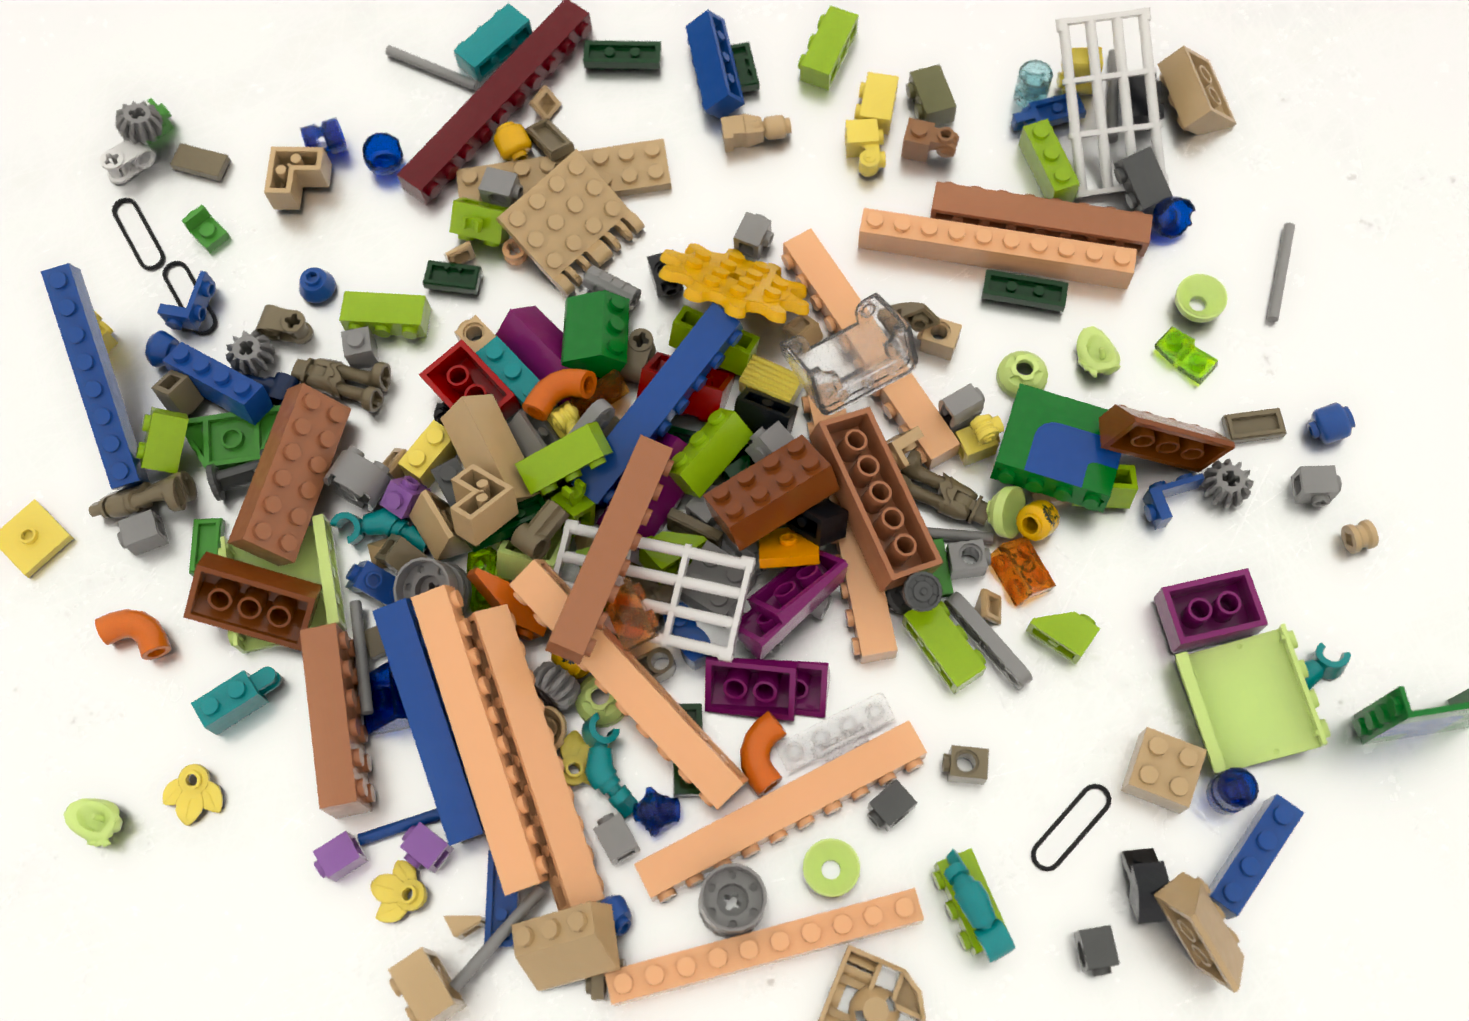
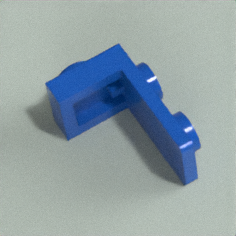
(195, 312)
(1156, 506)
(372, 581)

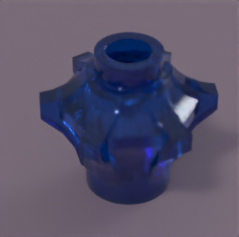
(656, 811)

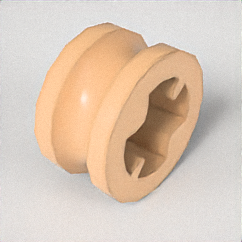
(516, 259)

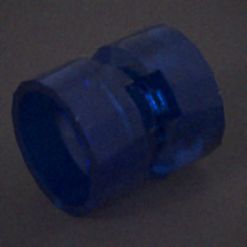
(332, 133)
(1232, 791)

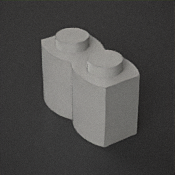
(961, 407)

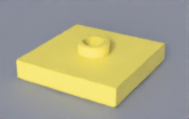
(32, 538)

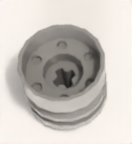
(426, 574)
(724, 883)

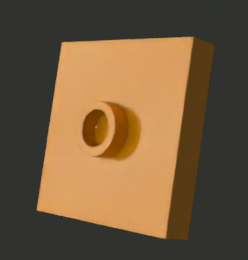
(786, 549)

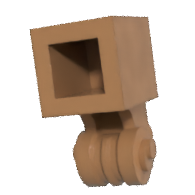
(924, 137)

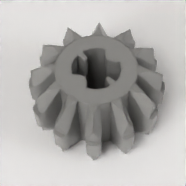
(138, 122)
(250, 353)
(1227, 483)
(556, 685)

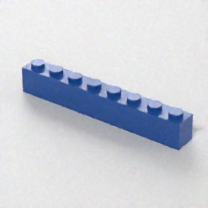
(94, 376)
(664, 398)
(428, 720)

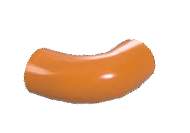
(555, 388)
(136, 625)
(756, 753)

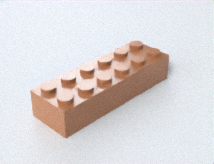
(290, 475)
(876, 499)
(336, 722)

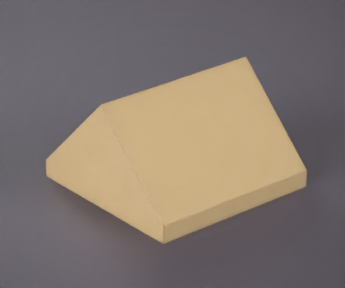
(435, 525)

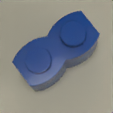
(689, 629)

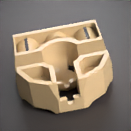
(871, 998)

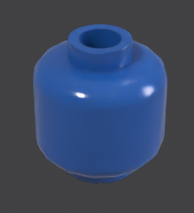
(1331, 423)

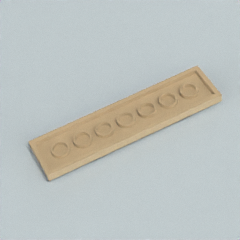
(625, 168)

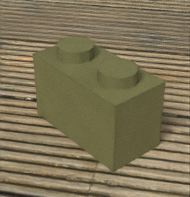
(931, 95)

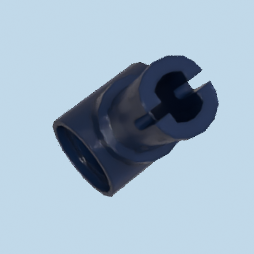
(276, 386)

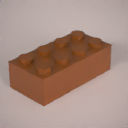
(771, 492)

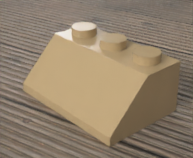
(1195, 92)
(1202, 929)
(567, 945)

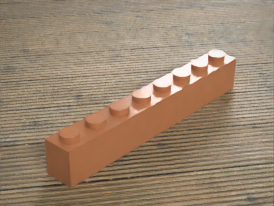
(1042, 216)
(609, 550)

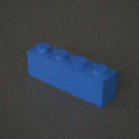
(714, 65)
(220, 383)
(1254, 855)

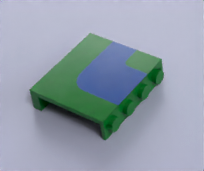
(1056, 449)
(1393, 719)

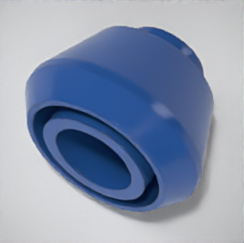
(316, 285)
(159, 346)
(621, 913)

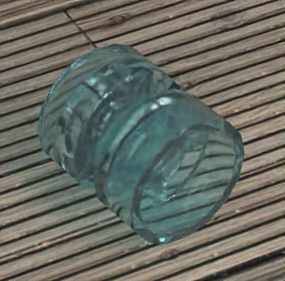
(1032, 82)

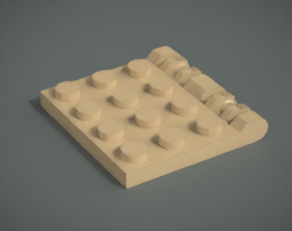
(567, 218)

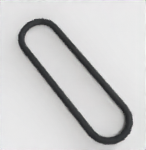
(162, 256)
(177, 298)
(1080, 837)

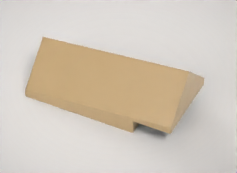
(485, 440)

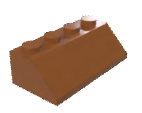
(1161, 439)
(251, 600)

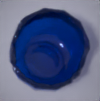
(382, 154)
(1172, 216)

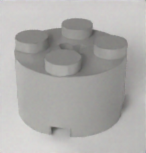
(358, 478)

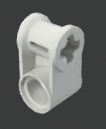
(127, 158)

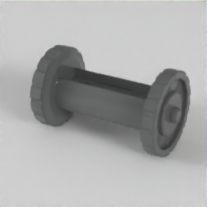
(230, 477)
(919, 592)

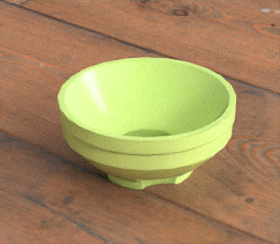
(1203, 288)
(1010, 379)
(1004, 509)
(586, 707)
(835, 851)

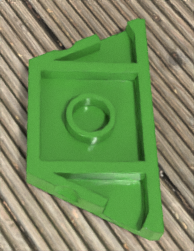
(228, 439)

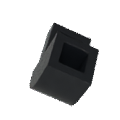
(1146, 878)

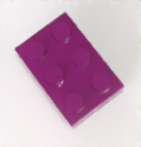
(1210, 610)

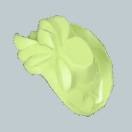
(1097, 352)
(93, 820)

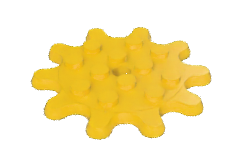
(734, 283)

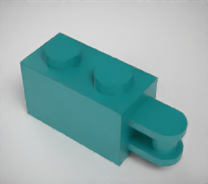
(235, 699)

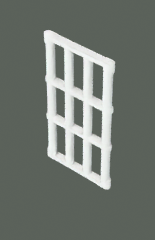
(1096, 79)
(679, 581)

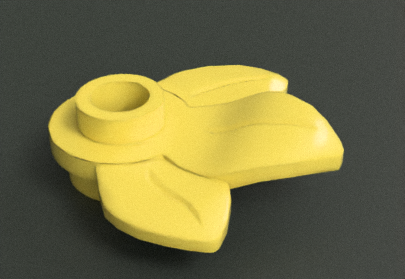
(575, 753)
(191, 798)
(394, 891)

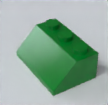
(595, 332)

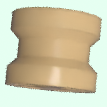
(1359, 536)

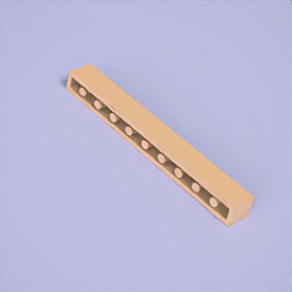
(997, 248)
(837, 302)
(867, 606)
(637, 693)
(480, 739)
(535, 756)
(780, 811)
(764, 947)

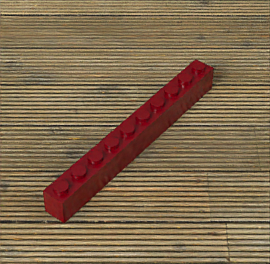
(495, 101)

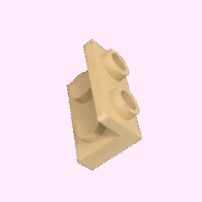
(902, 444)

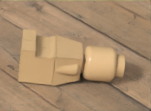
(750, 130)

